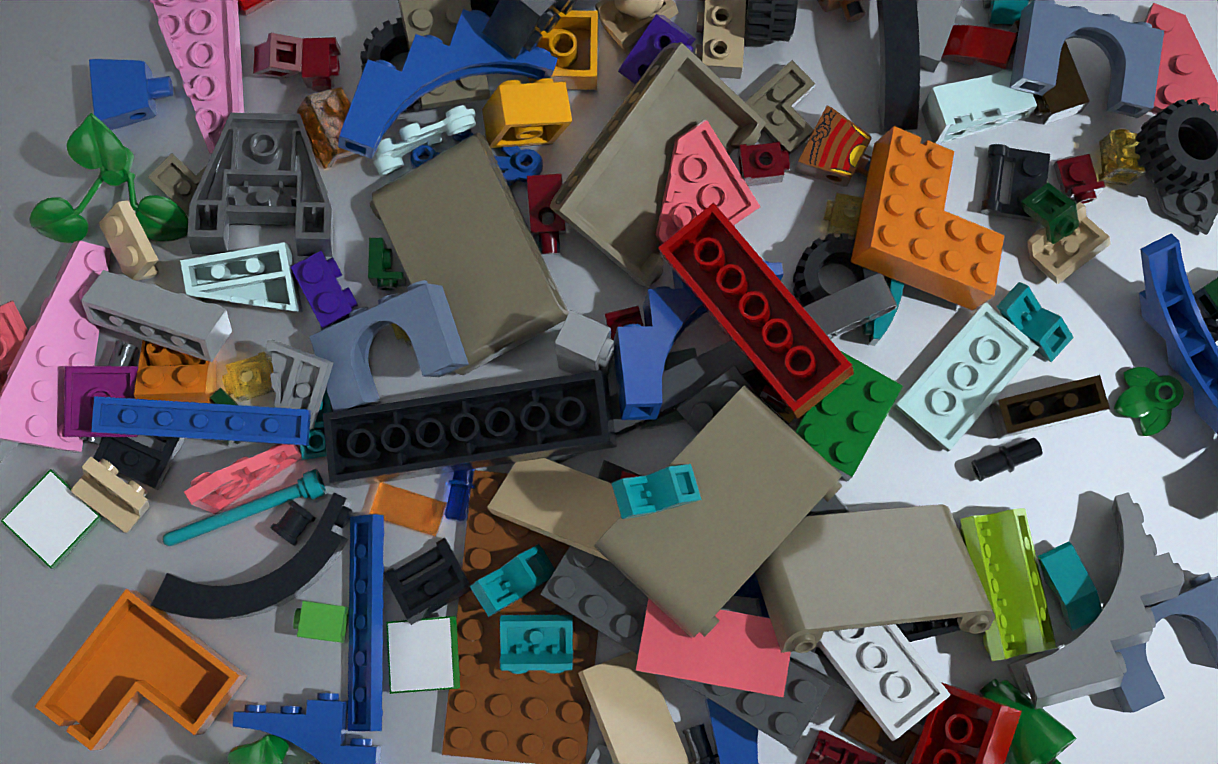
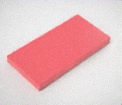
(734, 654)

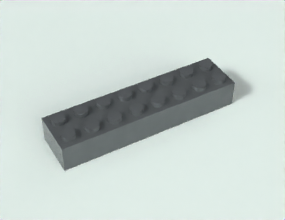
(616, 607)

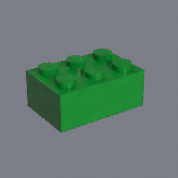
(849, 417)

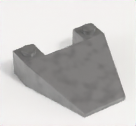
(261, 176)

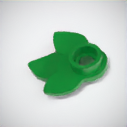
(1143, 399)

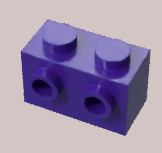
(654, 39)
(322, 289)

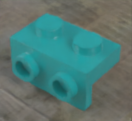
(536, 643)

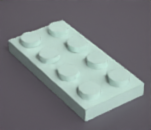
(966, 377)

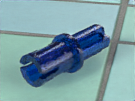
(459, 494)

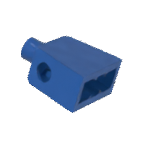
(125, 91)

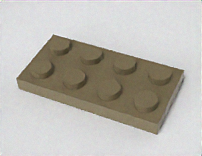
(440, 20)

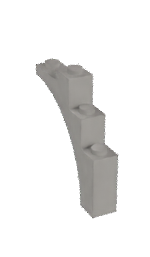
(1091, 660)

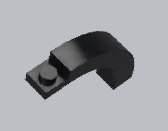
(899, 64)
(268, 592)

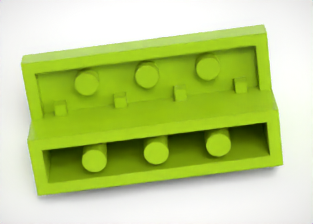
(1011, 578)

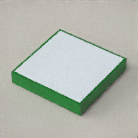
(51, 519)
(423, 655)

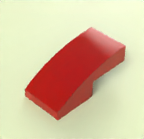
(980, 44)

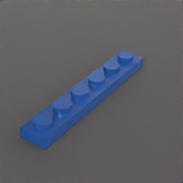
(201, 421)
(365, 623)

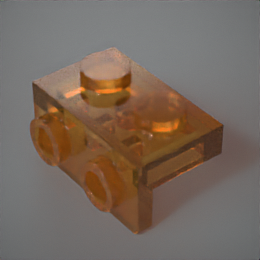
(323, 120)

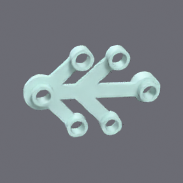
(390, 152)

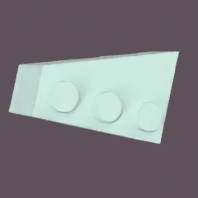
(974, 106)
(245, 276)

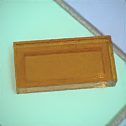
(409, 509)

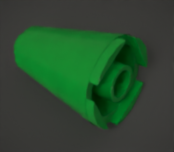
(1037, 734)

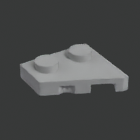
(298, 378)

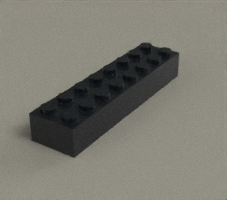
(469, 429)

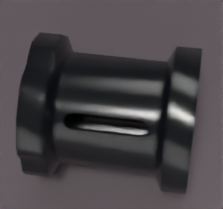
(293, 522)

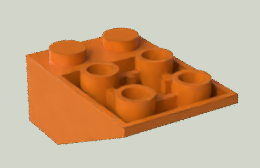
(174, 376)

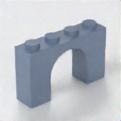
(1130, 48)
(419, 312)
(1194, 604)

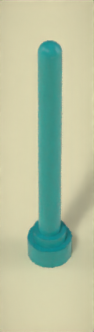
(308, 486)

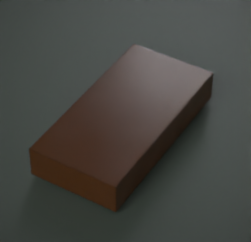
(864, 729)

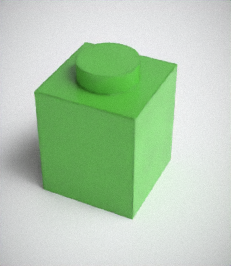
(321, 621)

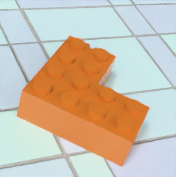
(911, 235)
(135, 656)

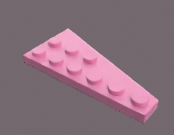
(207, 53)
(60, 338)

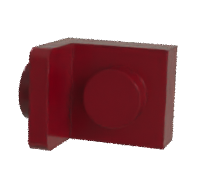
(1078, 179)

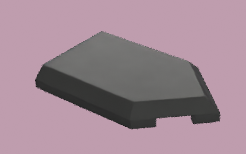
(1194, 208)

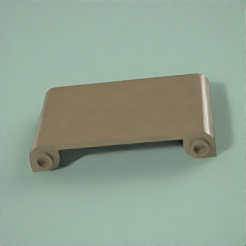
(623, 176)
(465, 232)
(754, 491)
(871, 573)

